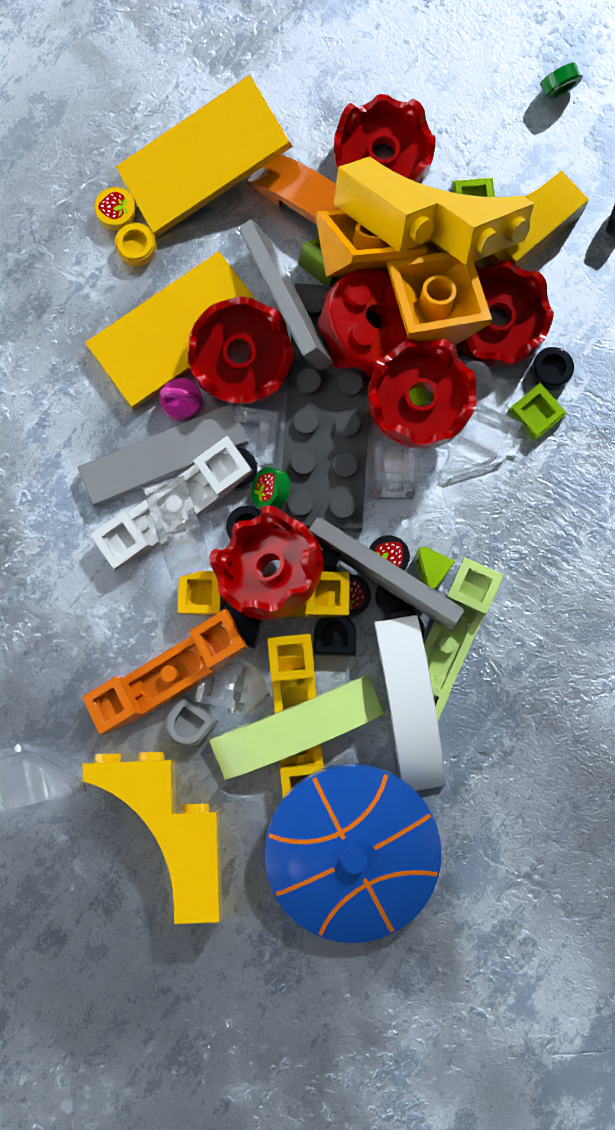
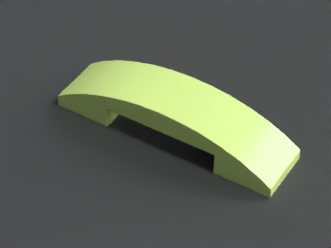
(446, 650)
(296, 728)

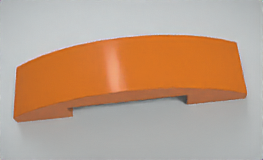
(294, 185)
(166, 676)

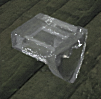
(268, 432)
(234, 687)

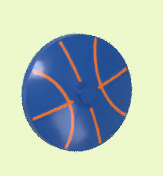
(352, 853)

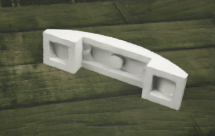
(208, 481)
(411, 702)

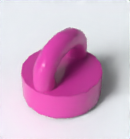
(181, 399)

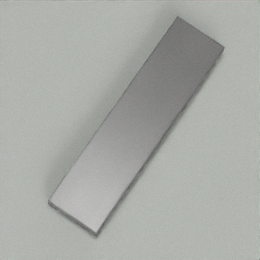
(285, 295)
(158, 455)
(387, 575)

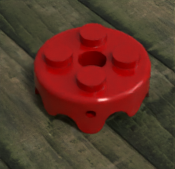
(389, 123)
(525, 301)
(345, 325)
(267, 340)
(432, 367)
(255, 545)

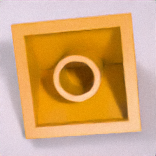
(352, 247)
(439, 297)

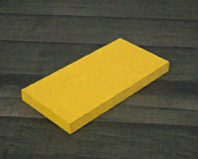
(204, 156)
(151, 340)

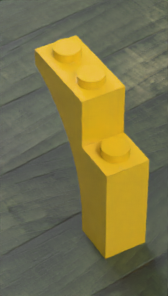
(554, 210)
(413, 213)
(186, 839)

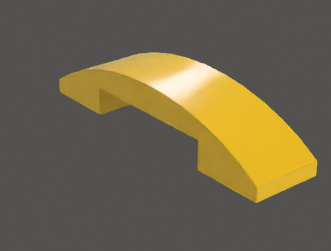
(200, 596)
(292, 684)

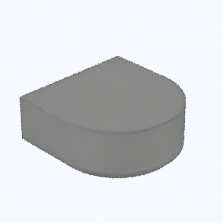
(188, 723)

